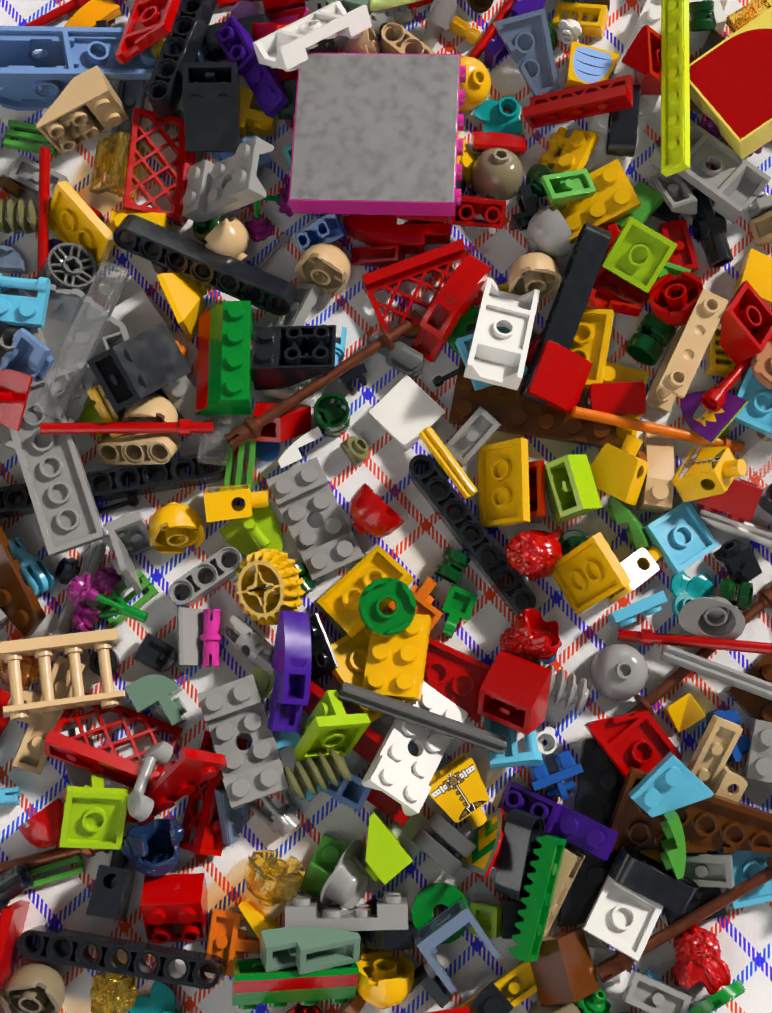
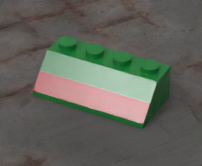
(225, 360)
(255, 986)

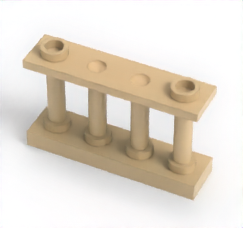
(685, 352)
(43, 650)

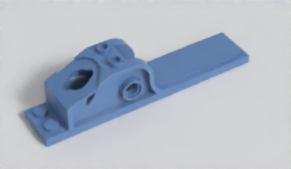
(78, 48)

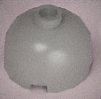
(549, 233)
(618, 671)

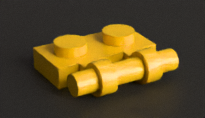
(575, 150)

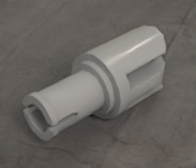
(438, 20)

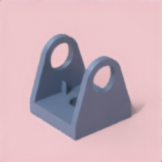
(441, 928)

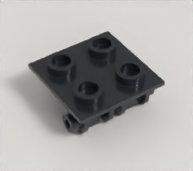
(322, 654)

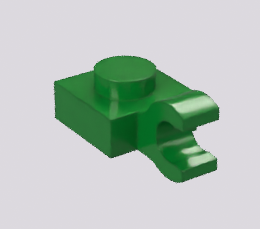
(457, 607)

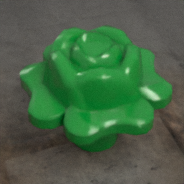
(594, 1003)

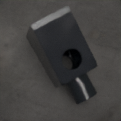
(110, 901)

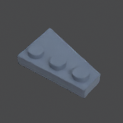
(531, 49)

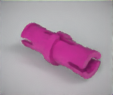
(211, 638)

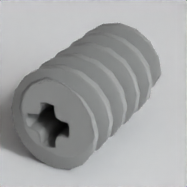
(568, 689)

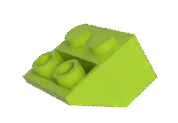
(570, 487)

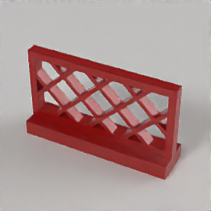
(182, 162)
(408, 271)
(98, 759)

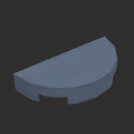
(11, 261)
(230, 820)

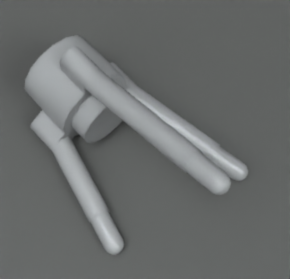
(282, 819)

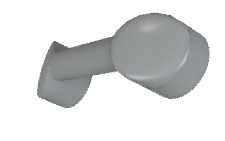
(138, 804)

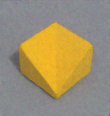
(683, 712)

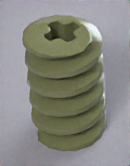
(18, 218)
(317, 773)

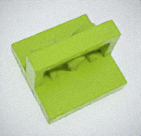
(638, 254)
(330, 727)
(94, 816)

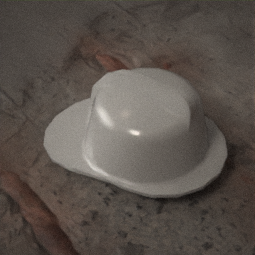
(712, 618)
(348, 880)

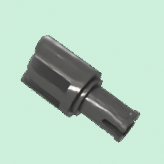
(401, 357)

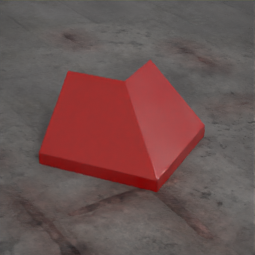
(645, 60)

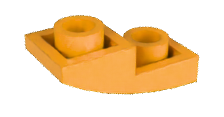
(94, 11)

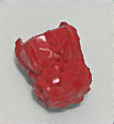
(534, 553)
(531, 637)
(699, 960)

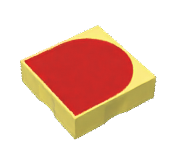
(736, 85)

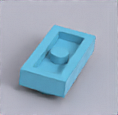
(627, 614)

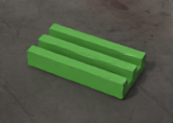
(14, 132)
(251, 464)
(140, 603)
(76, 858)

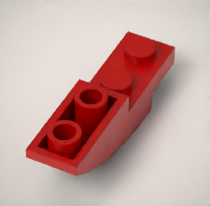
(472, 212)
(384, 231)
(449, 306)

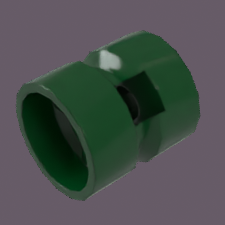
(650, 340)
(332, 415)

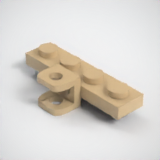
(31, 752)
(711, 757)

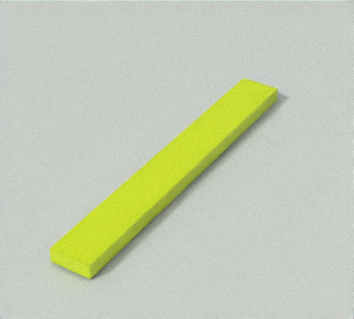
(675, 87)

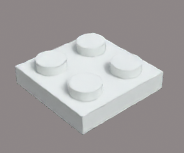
(622, 918)

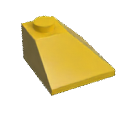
(185, 300)

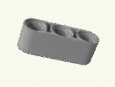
(192, 577)

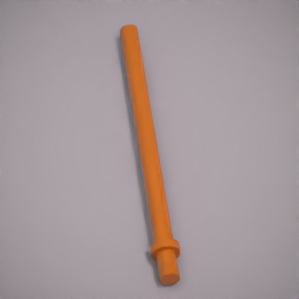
(654, 428)

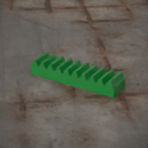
(540, 898)

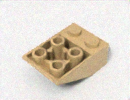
(82, 111)

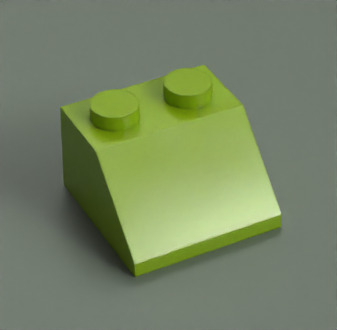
(384, 851)

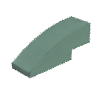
(308, 948)

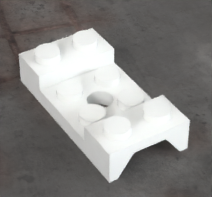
(288, 45)
(495, 355)
(400, 773)

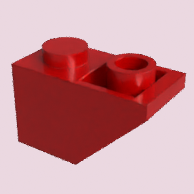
(288, 425)
(738, 501)

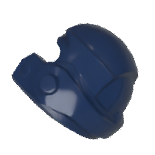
(154, 846)

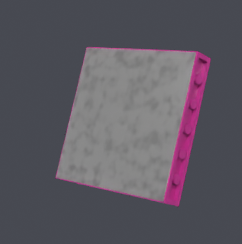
(377, 134)

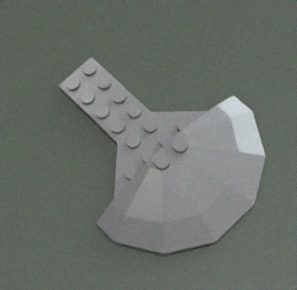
(52, 461)

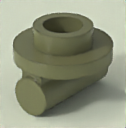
(355, 449)

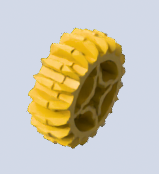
(268, 569)

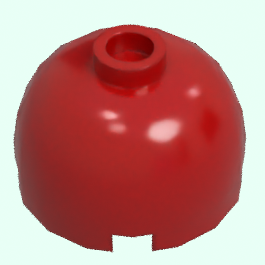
(675, 297)
(372, 513)
(45, 825)

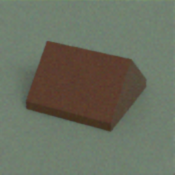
(564, 968)

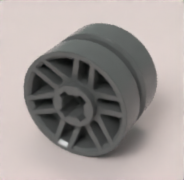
(70, 267)
(443, 843)

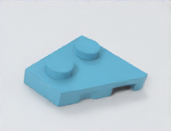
(669, 787)

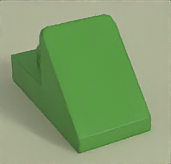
(568, 187)
(322, 864)

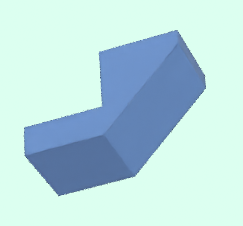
(350, 793)

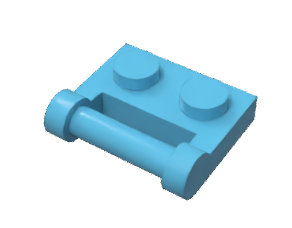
(24, 310)
(511, 757)

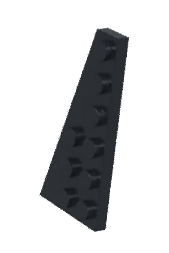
(596, 798)

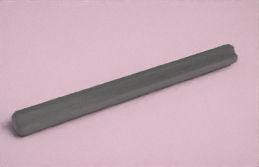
(422, 718)

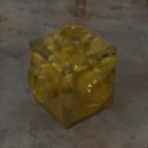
(112, 993)

